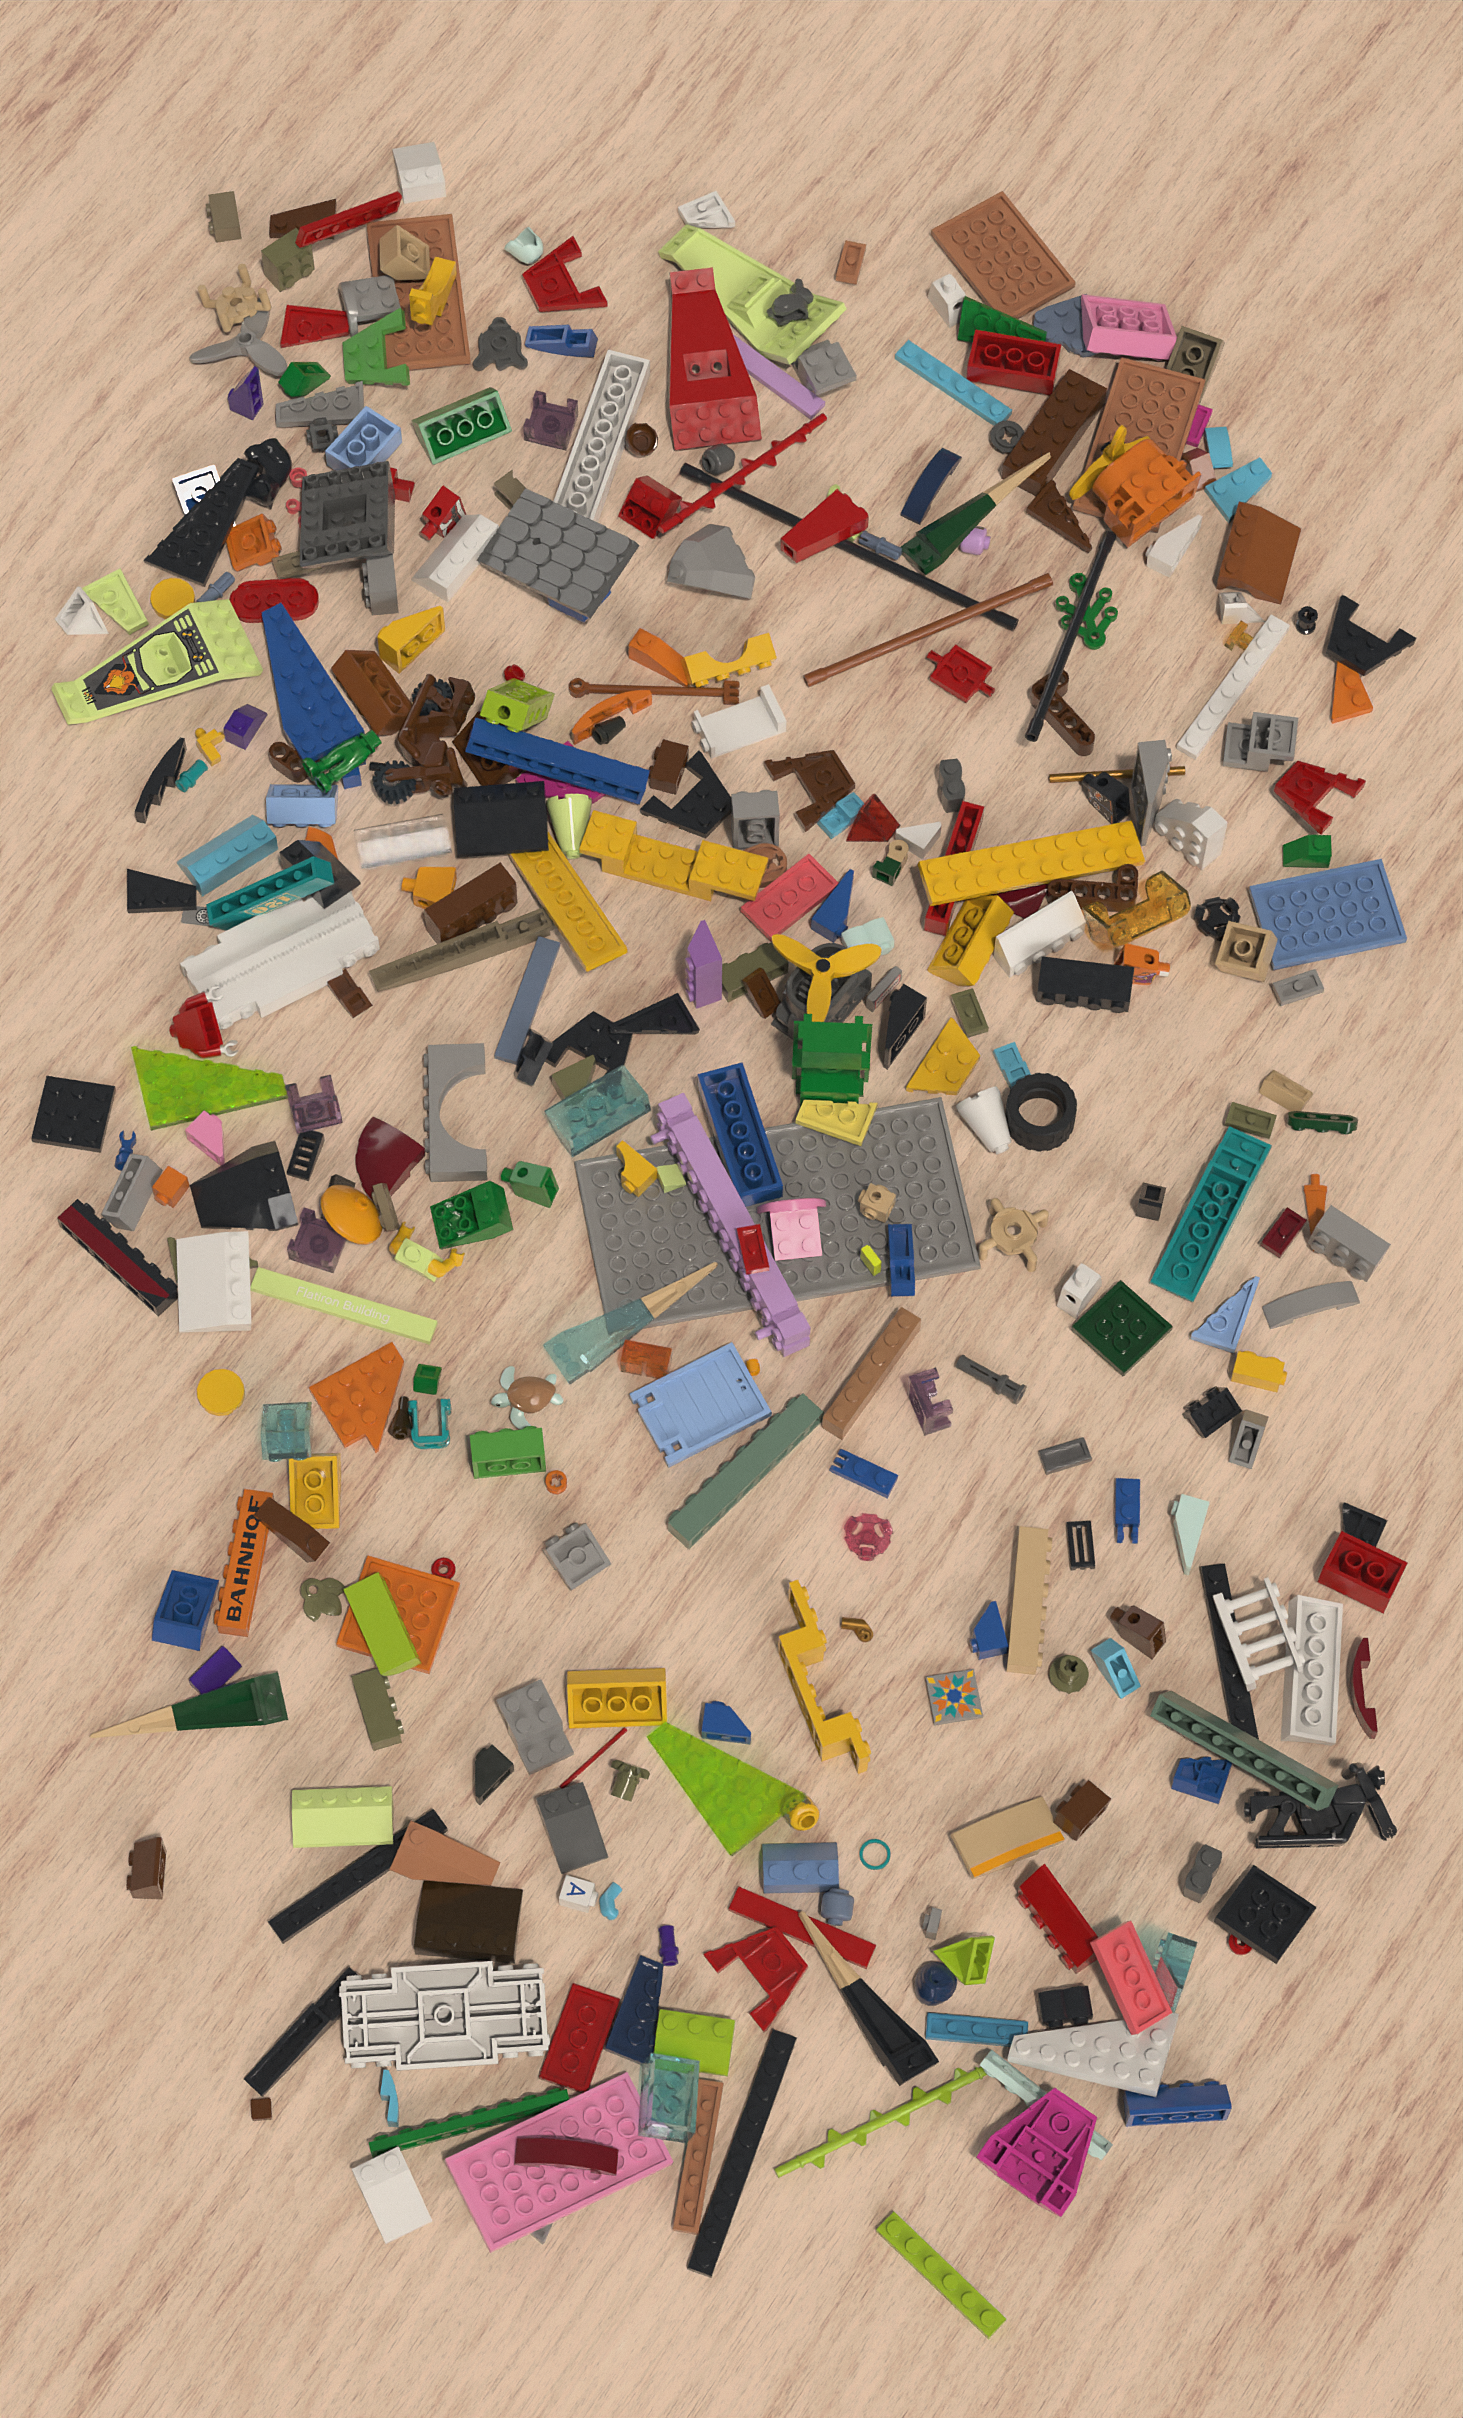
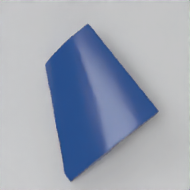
(1202, 1778)

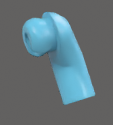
(607, 1903)

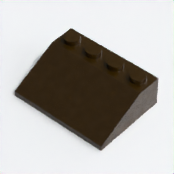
(468, 1922)

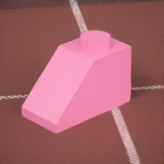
(208, 1136)

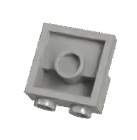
(576, 1555)

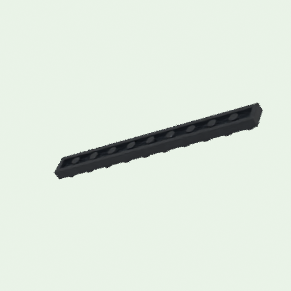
(742, 2154)

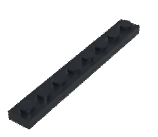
(1236, 1696)
(345, 1884)

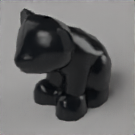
(274, 468)

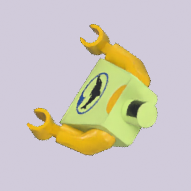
(419, 1258)

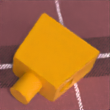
(430, 885)

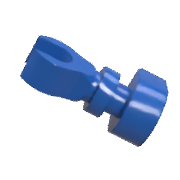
(125, 1150)

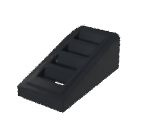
(313, 1136)

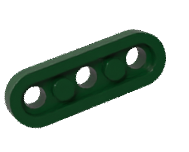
(1322, 1122)

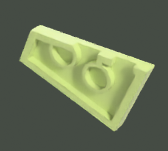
(117, 600)

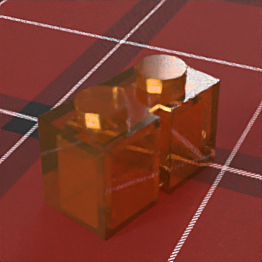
(657, 1359)

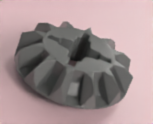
(1011, 429)

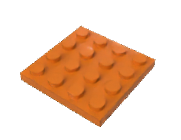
(422, 1602)

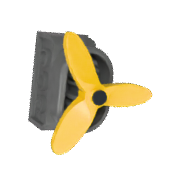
(825, 982)

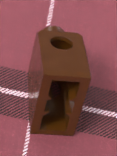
(1140, 1629)

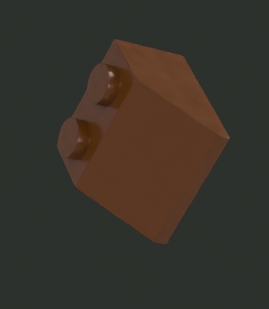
(148, 1869)

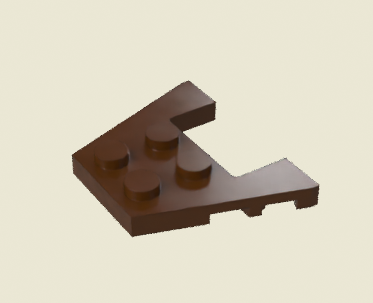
(823, 779)

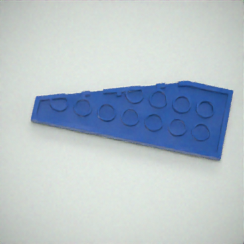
(308, 700)

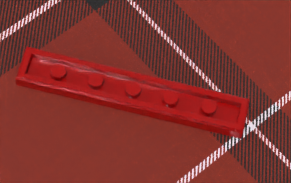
(348, 219)
(788, 1921)

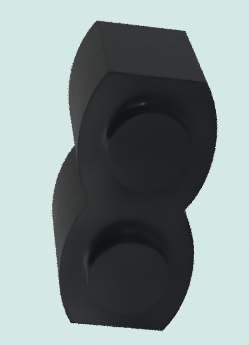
(1065, 2006)

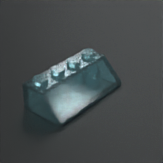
(598, 1110)
(1173, 1965)

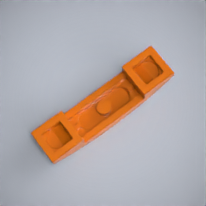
(634, 700)

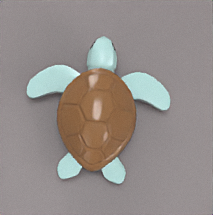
(526, 1395)

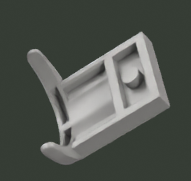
(368, 299)

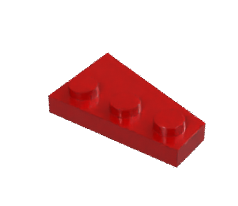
(312, 325)

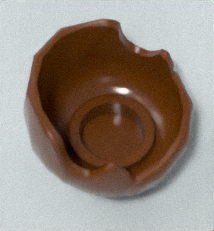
(641, 439)

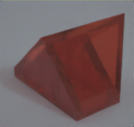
(873, 823)

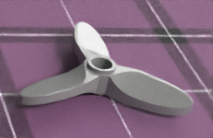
(247, 344)

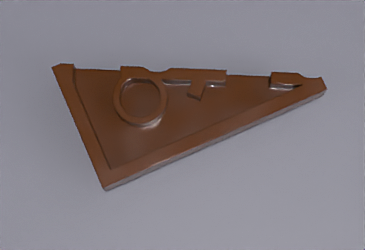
(1053, 511)

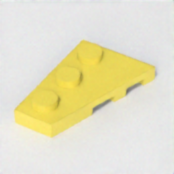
(840, 1120)

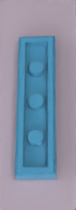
(973, 2029)

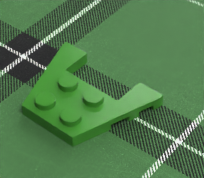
(366, 353)

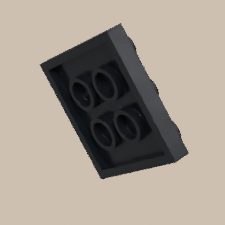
(73, 1114)
(1265, 1914)

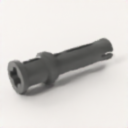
(1002, 1386)

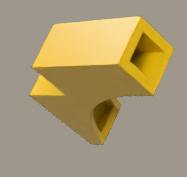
(433, 294)

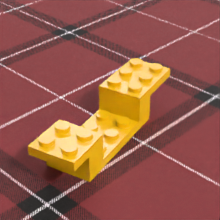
(669, 865)
(797, 1652)

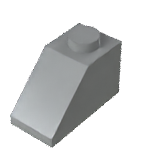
(1248, 1439)

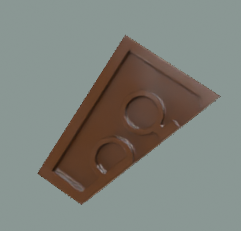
(287, 221)

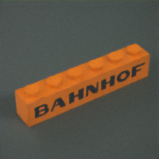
(244, 1568)

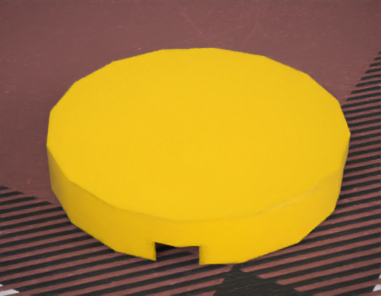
(171, 596)
(220, 1392)

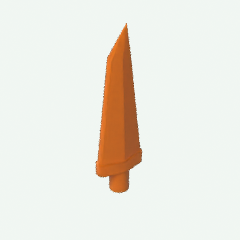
(1315, 1201)

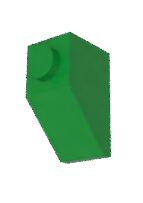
(303, 378)
(1308, 852)

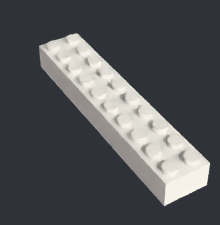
(603, 434)

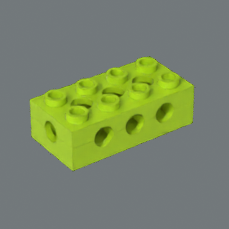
(516, 705)

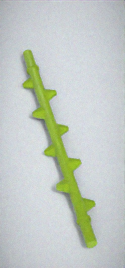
(878, 2120)

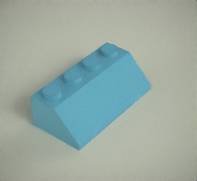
(229, 854)

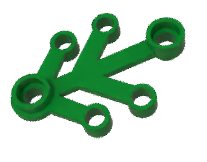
(1090, 614)

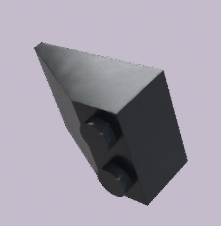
(905, 1016)

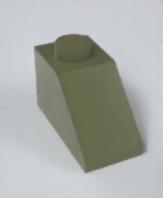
(574, 1077)

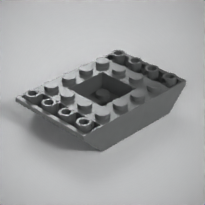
(347, 515)

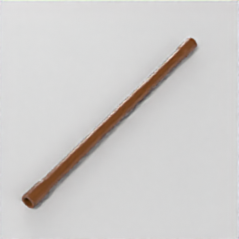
(1033, 586)

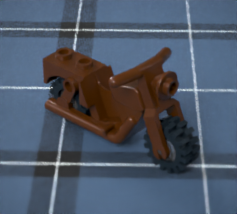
(431, 716)

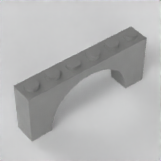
(447, 1067)

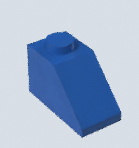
(989, 1635)
(723, 1724)

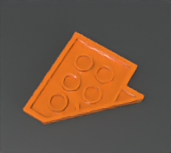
(361, 1396)

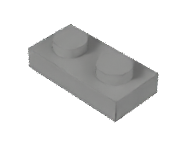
(1298, 987)

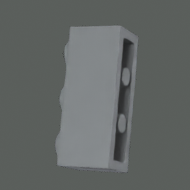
(131, 1192)

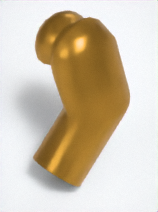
(859, 1626)

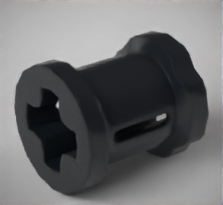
(1309, 619)

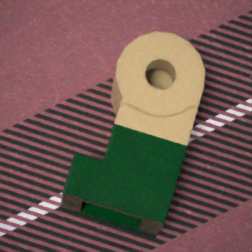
(893, 864)

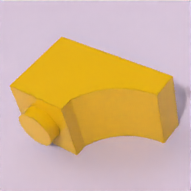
(637, 1172)

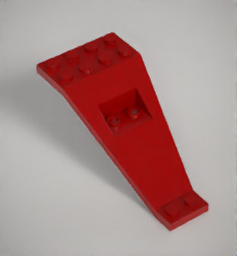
(708, 404)

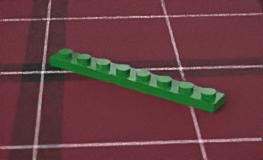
(460, 2125)

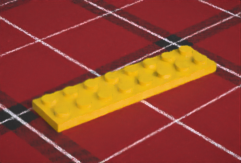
(570, 906)

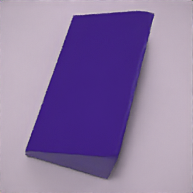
(215, 1671)

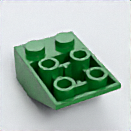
(472, 1216)

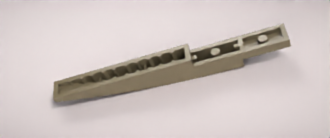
(464, 950)

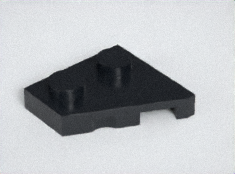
(1362, 1524)

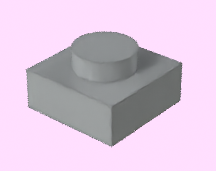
(932, 1922)

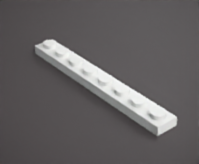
(1233, 687)

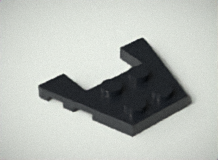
(1357, 646)
(701, 807)
(592, 1038)

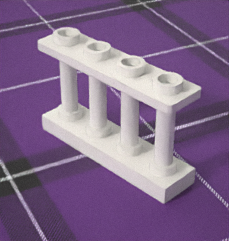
(1243, 1651)

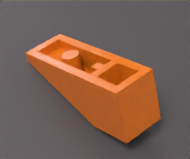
(657, 656)

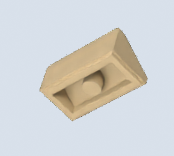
(1285, 1092)

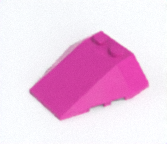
(1043, 2151)

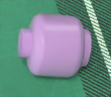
(976, 541)

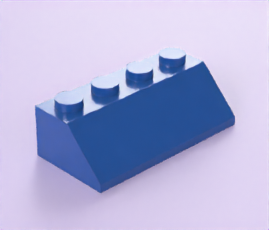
(1178, 2105)

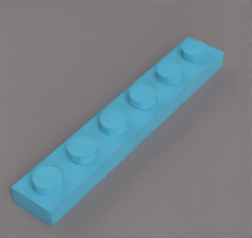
(952, 383)

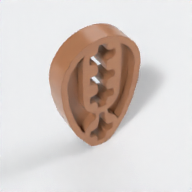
(771, 852)

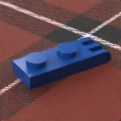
(864, 1473)

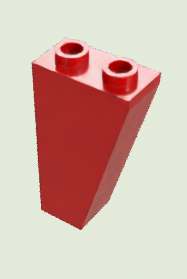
(825, 526)

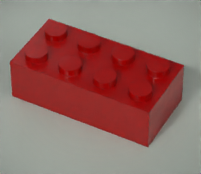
(1013, 362)

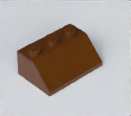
(485, 770)

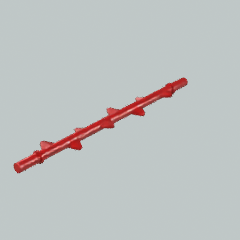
(738, 478)

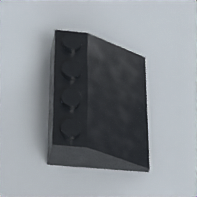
(501, 819)

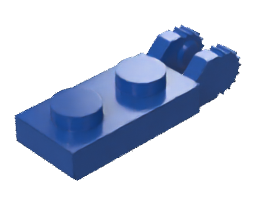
(1127, 1507)

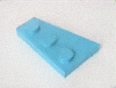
(1237, 487)

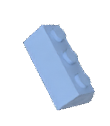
(301, 805)

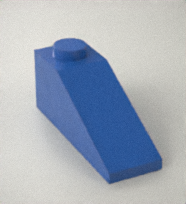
(833, 914)

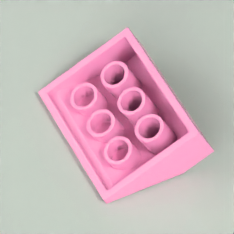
(1127, 327)

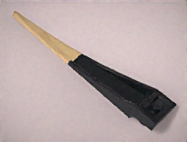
(890, 2036)

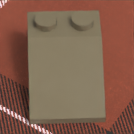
(1196, 355)

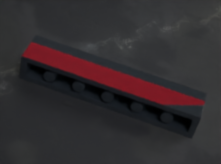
(118, 1257)

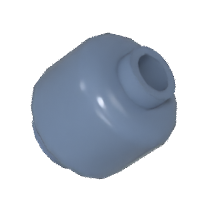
(837, 1906)

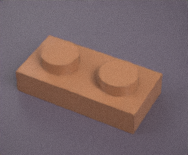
(851, 262)

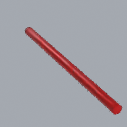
(593, 1758)

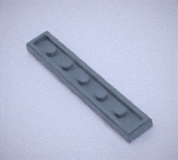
(527, 1000)

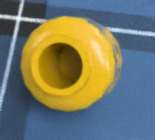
(803, 1815)

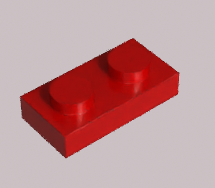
(752, 1249)

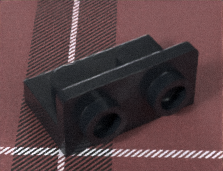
(1212, 1410)

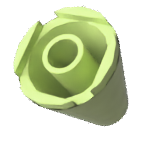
(570, 821)

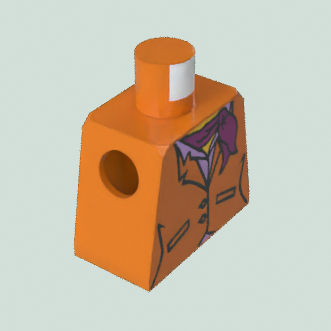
(1144, 961)

